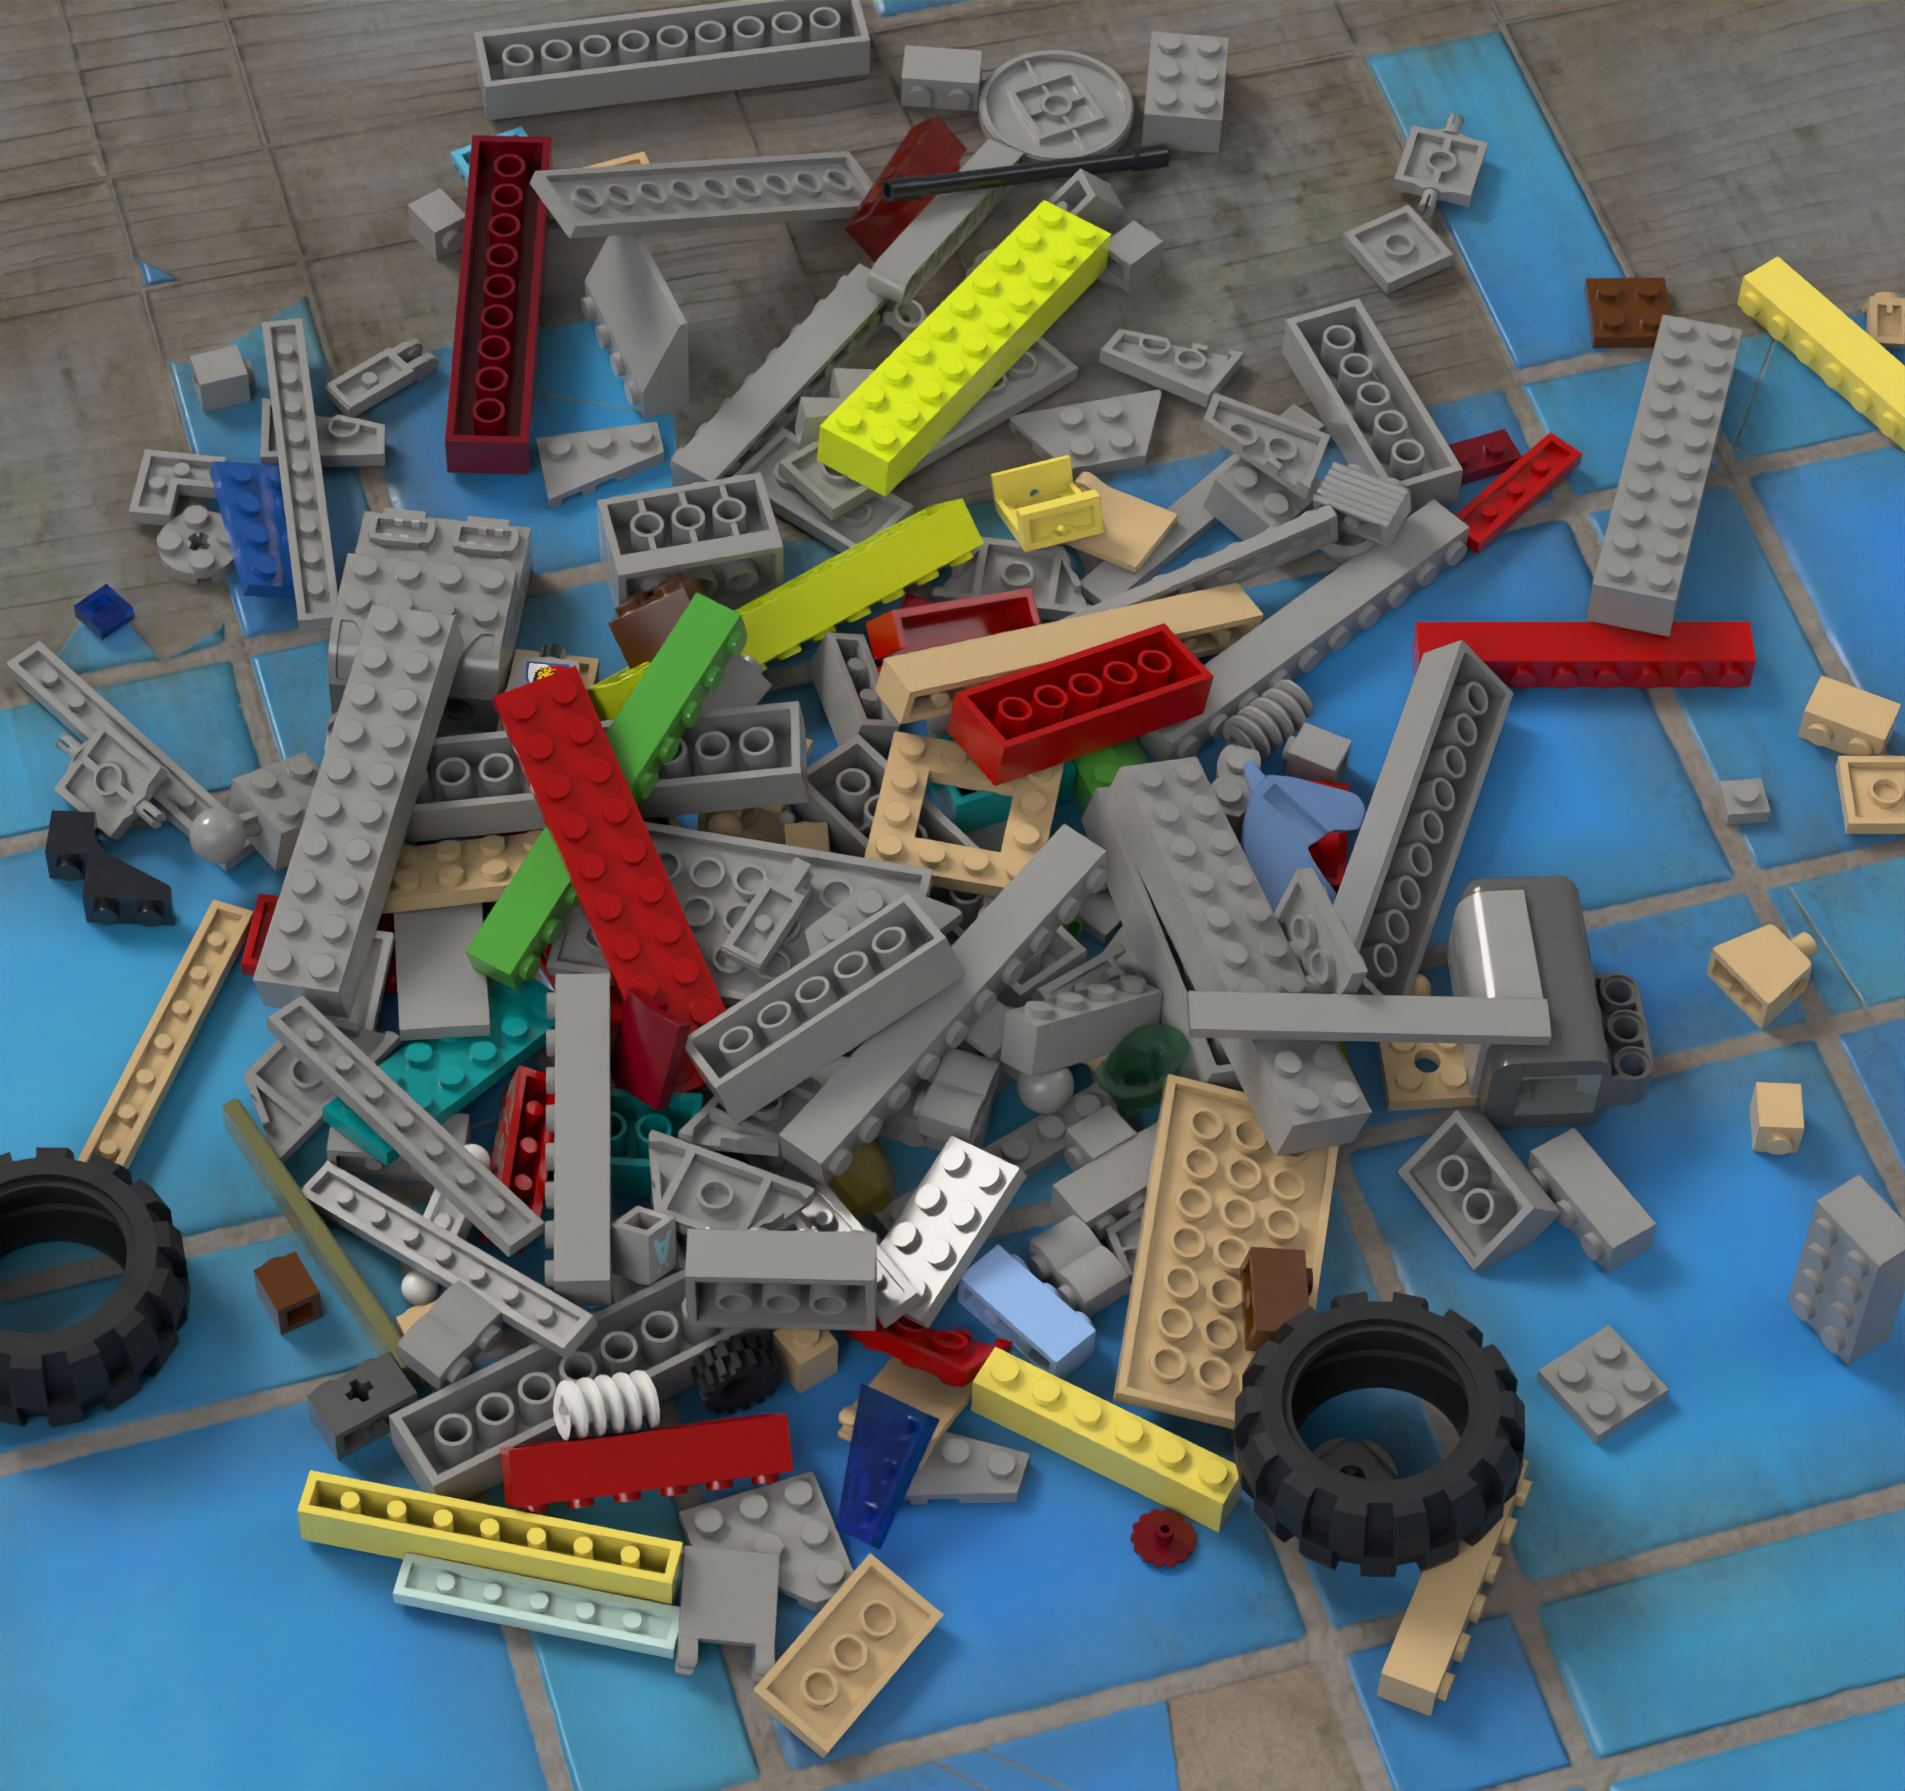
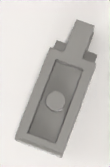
(769, 918)

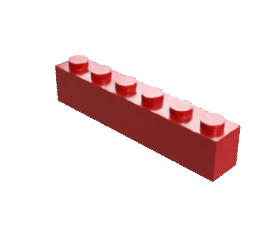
(646, 1460)

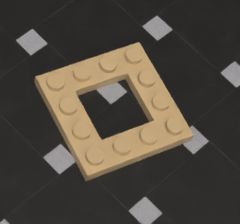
(924, 759)

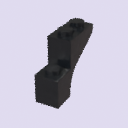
(112, 888)

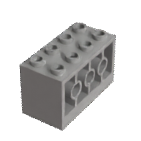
(705, 529)

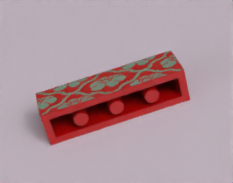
(522, 1139)

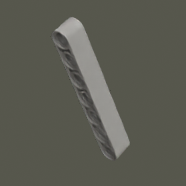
(940, 230)

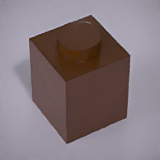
(287, 1292)

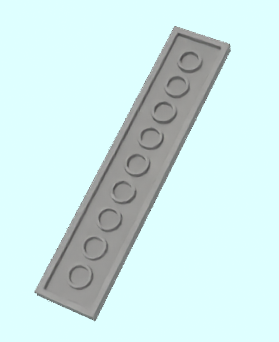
(702, 193)

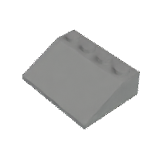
(639, 325)

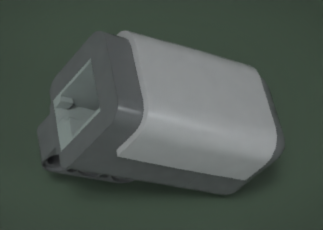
(1533, 943)

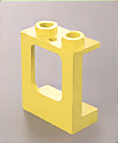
(1054, 513)

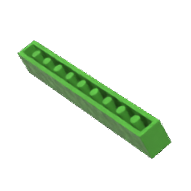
(642, 739)

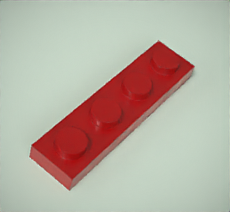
(1517, 490)

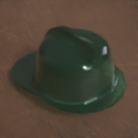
(1140, 1066)

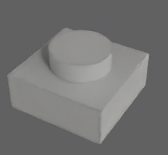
(1743, 801)

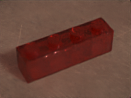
(925, 151)

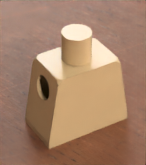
(1763, 971)

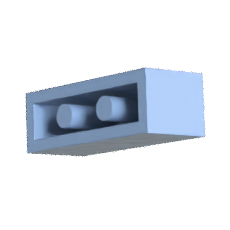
(1026, 1312)

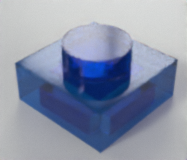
(104, 611)

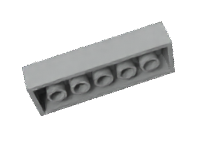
(1370, 402)
(823, 1008)

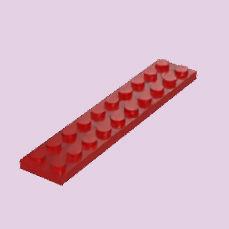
(608, 851)

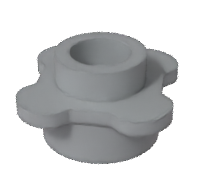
(912, 311)

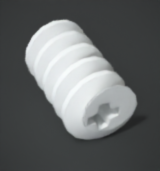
(605, 1401)

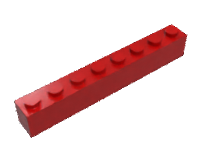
(1600, 653)

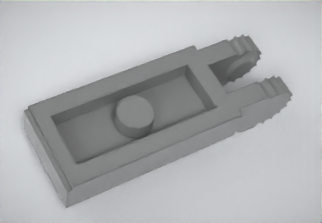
(380, 377)

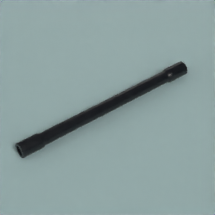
(916, 187)

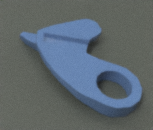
(1286, 819)

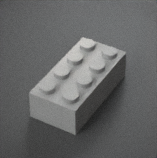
(1851, 1270)
(781, 1279)

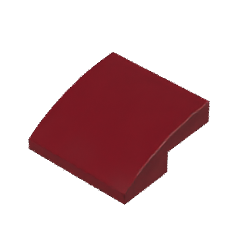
(648, 1049)

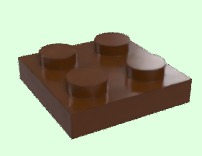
(1625, 311)

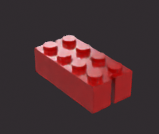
(950, 622)

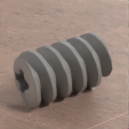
(1269, 718)

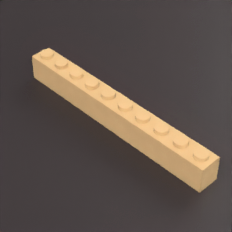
(926, 680)

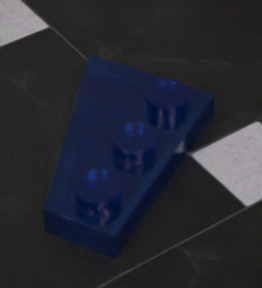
(881, 1463)

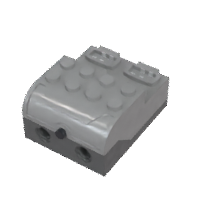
(444, 567)

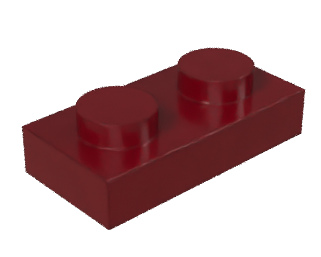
(1485, 455)

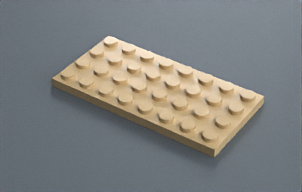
(1205, 1206)

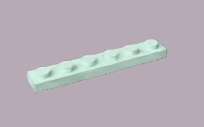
(538, 1605)

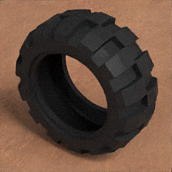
(135, 1329)
(1379, 1520)

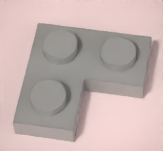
(164, 478)

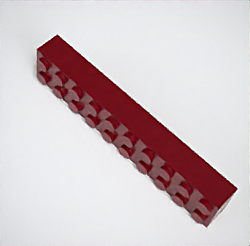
(498, 308)

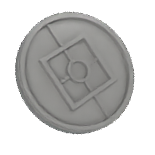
(1056, 106)

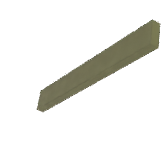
(314, 1234)

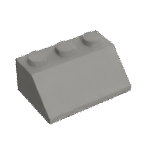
(1478, 1190)

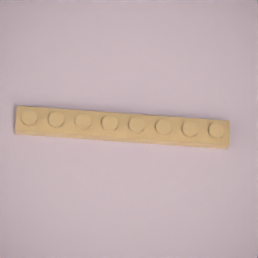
(169, 1034)

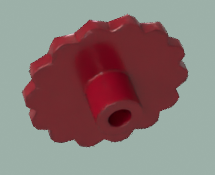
(1163, 1538)

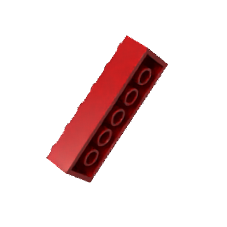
(1079, 704)

